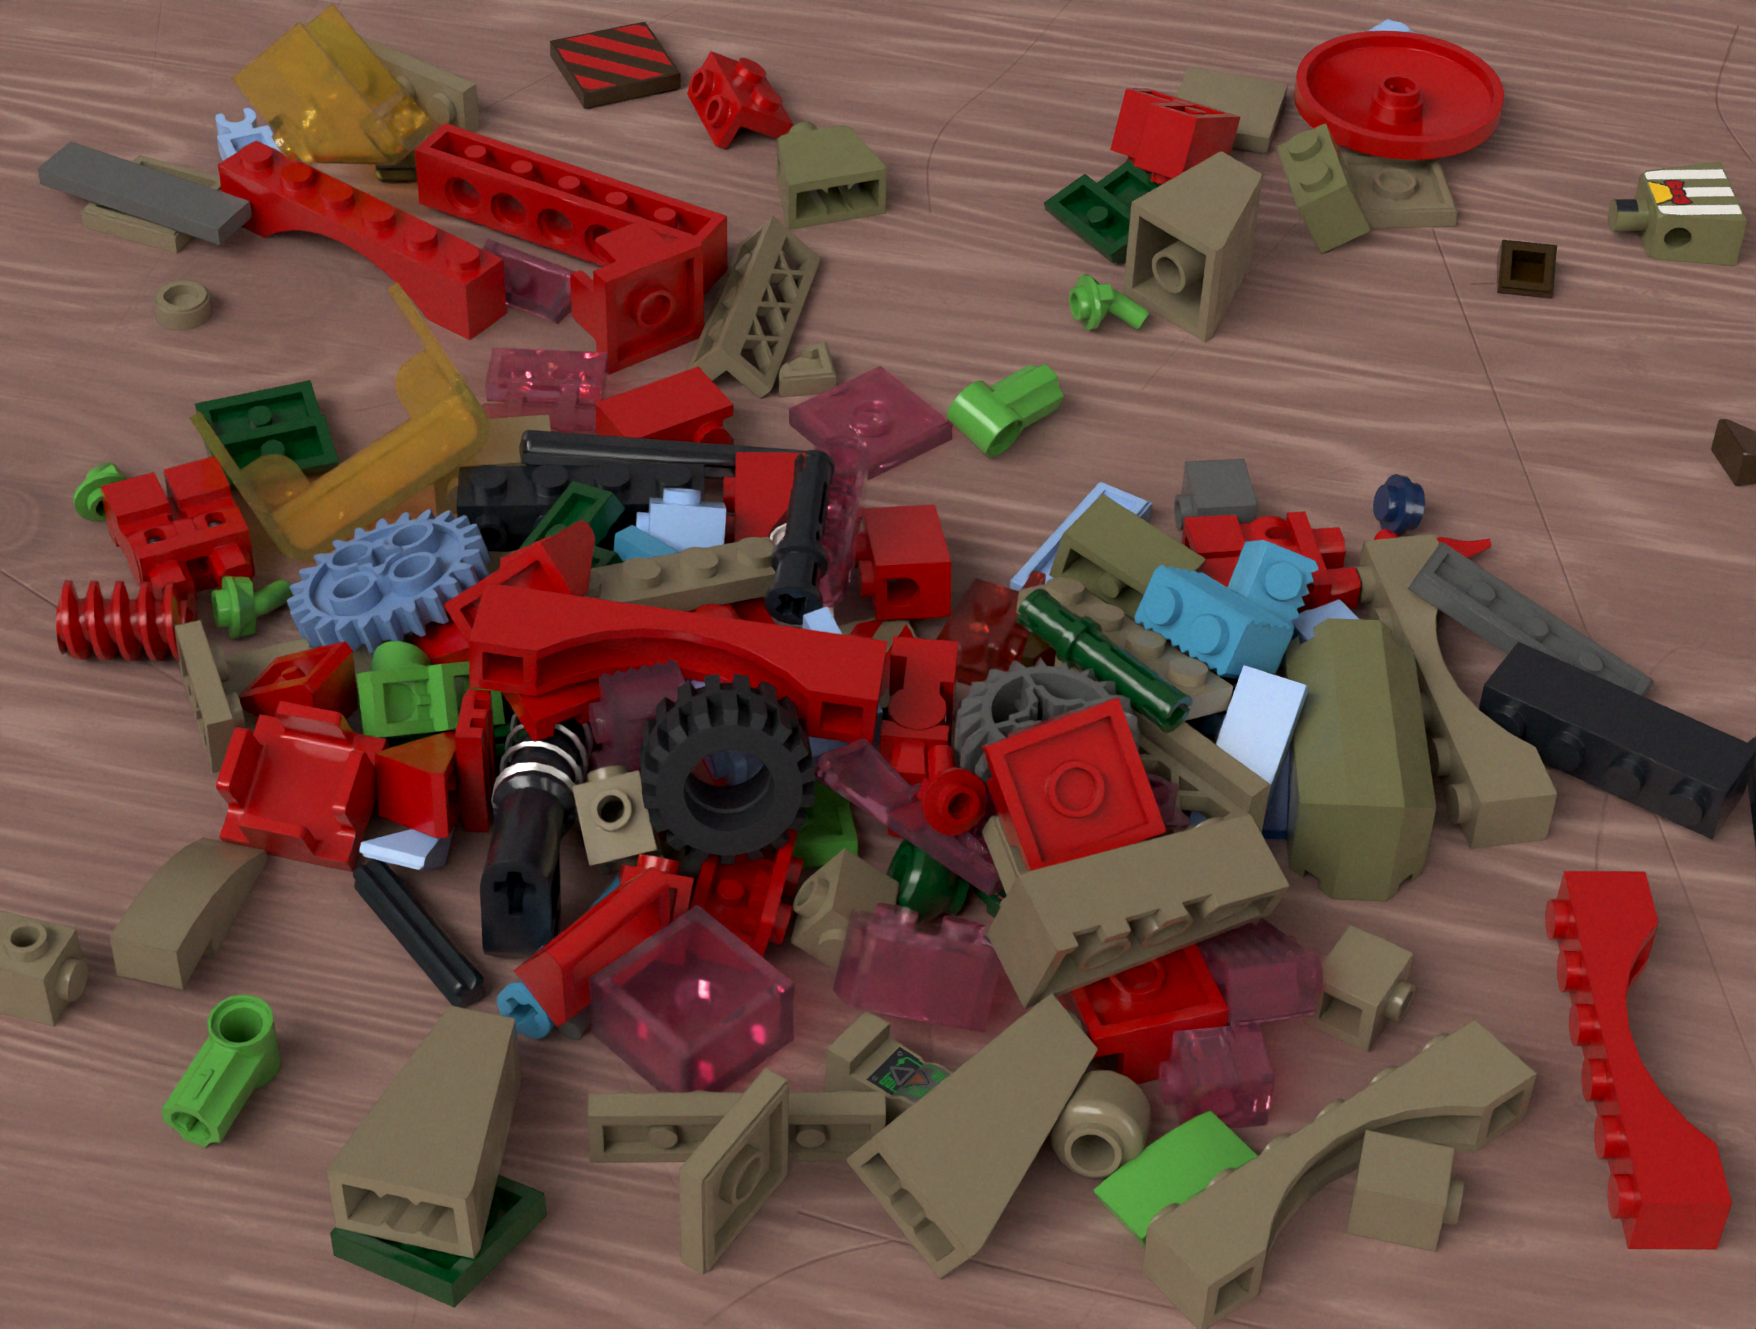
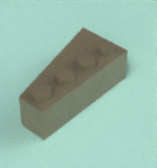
(1132, 905)

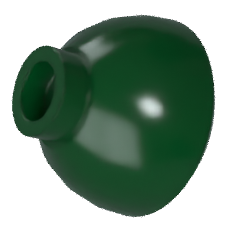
(925, 883)

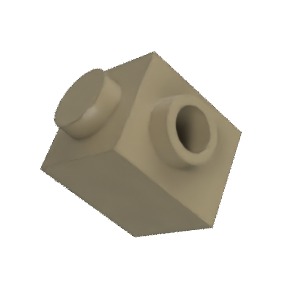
(615, 819)
(827, 901)
(39, 968)
(1363, 988)
(1404, 1191)

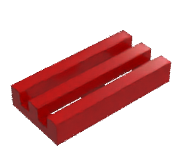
(476, 759)

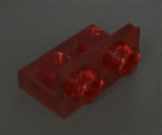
(987, 629)

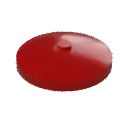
(1399, 94)

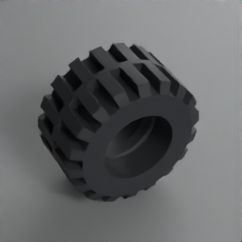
(738, 816)

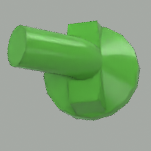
(1093, 300)
(88, 496)
(238, 605)

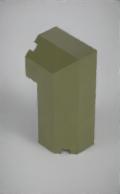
(1358, 762)

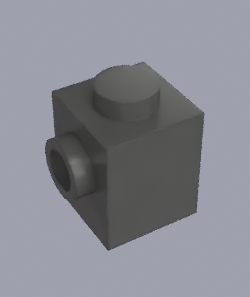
(1215, 490)

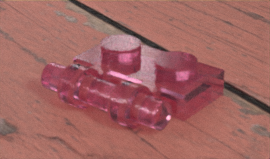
(547, 377)

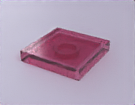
(877, 413)

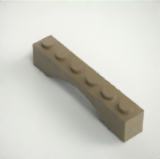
(1489, 775)
(1216, 1244)

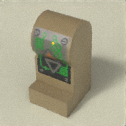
(873, 1062)

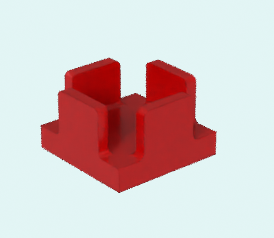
(645, 297)
(300, 786)
(1072, 786)
(1144, 1006)

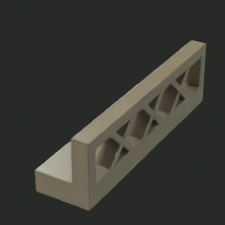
(747, 293)

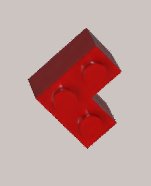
(1170, 132)

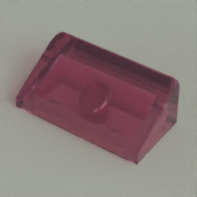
(534, 283)

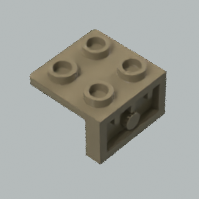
(218, 680)

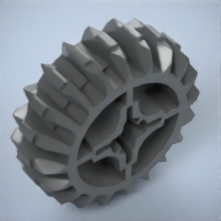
(1023, 699)

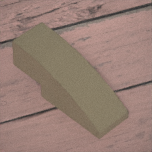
(185, 911)

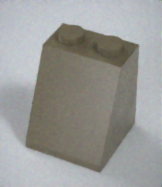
(1194, 243)

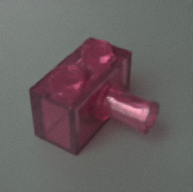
(917, 967)

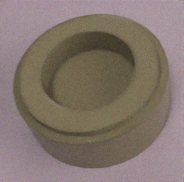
(182, 305)

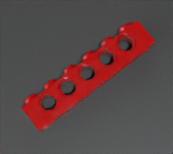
(552, 199)

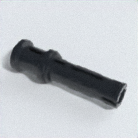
(800, 556)

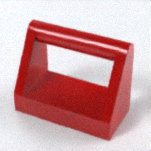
(554, 565)
(612, 927)

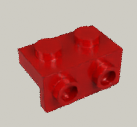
(736, 95)
(749, 894)

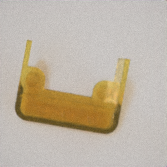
(332, 97)
(439, 437)

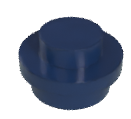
(1399, 504)

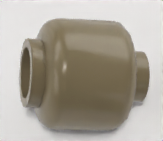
(1101, 1124)

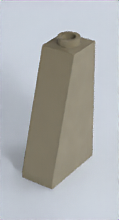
(434, 1140)
(969, 1141)

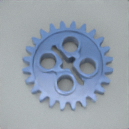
(388, 580)

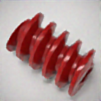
(121, 621)

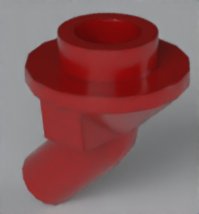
(951, 796)

